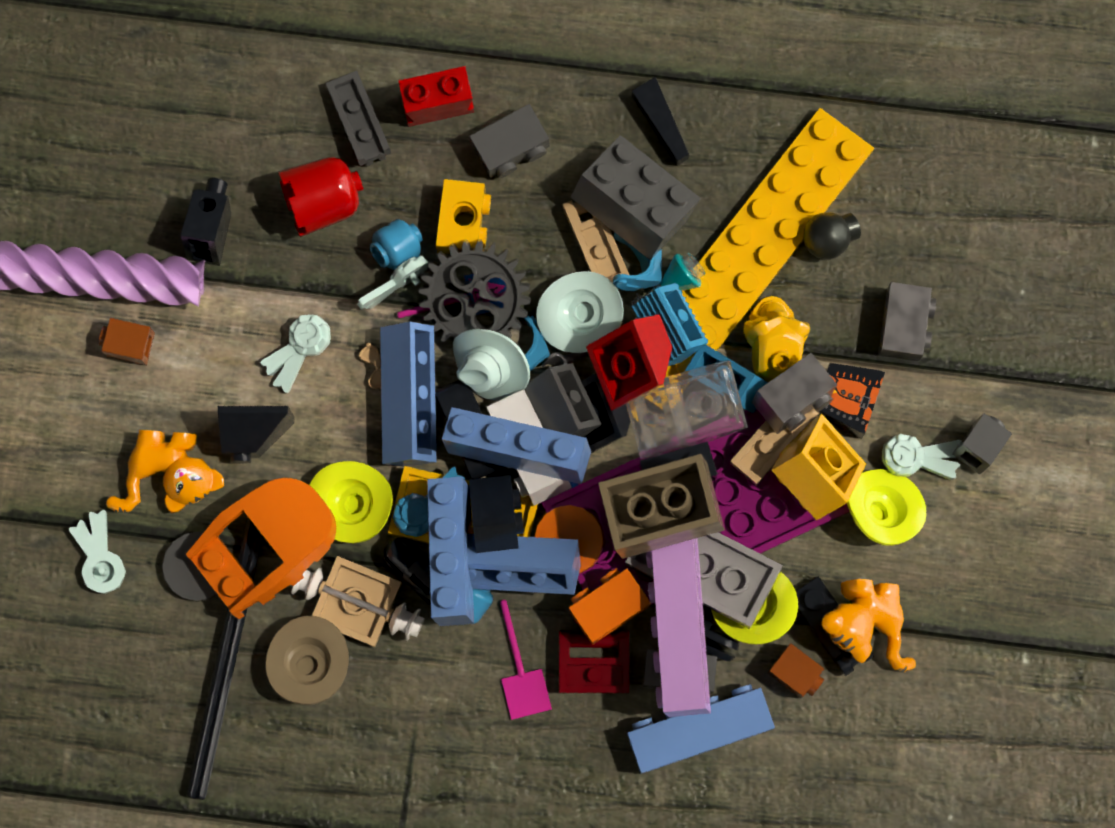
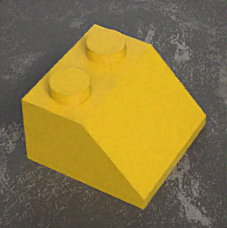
(819, 468)

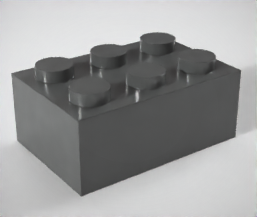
(635, 197)

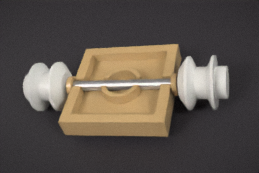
(359, 601)

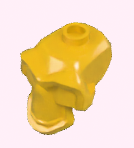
(774, 337)

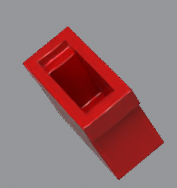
(436, 96)

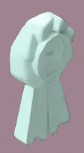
(403, 275)
(307, 337)
(905, 456)
(102, 569)

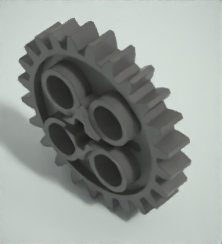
(485, 265)

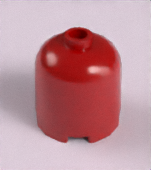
(320, 193)

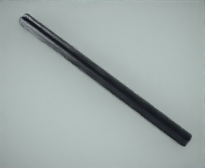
(222, 675)

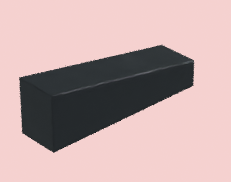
(656, 111)

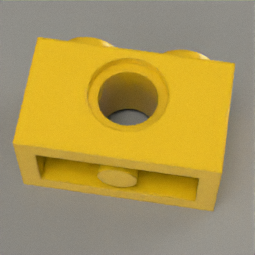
(458, 198)

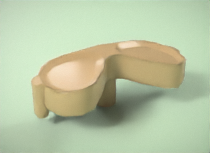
(371, 355)

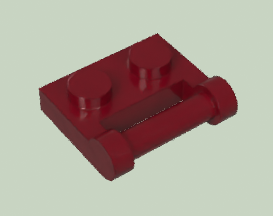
(593, 674)

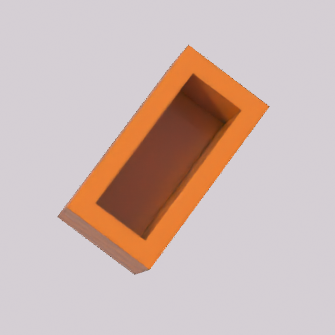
(608, 605)

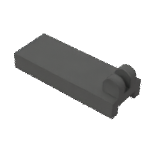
(358, 118)

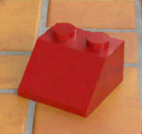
(631, 359)

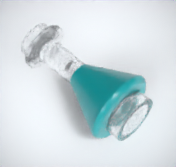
(683, 271)

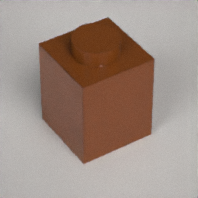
(127, 341)
(797, 672)

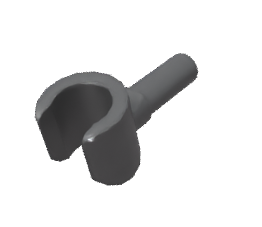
(558, 359)

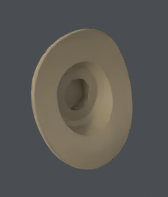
(307, 660)

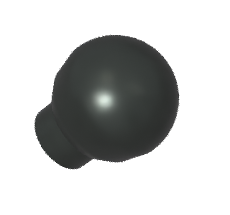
(830, 234)

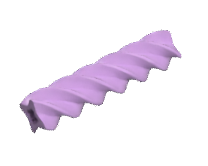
(101, 275)

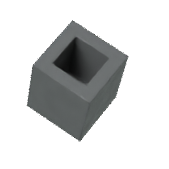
(982, 443)

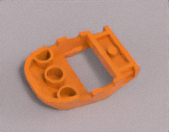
(292, 522)

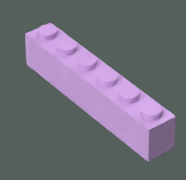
(679, 630)

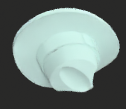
(579, 311)
(490, 363)

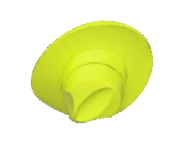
(357, 497)
(887, 507)
(772, 620)

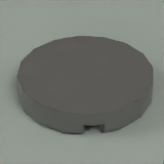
(182, 573)

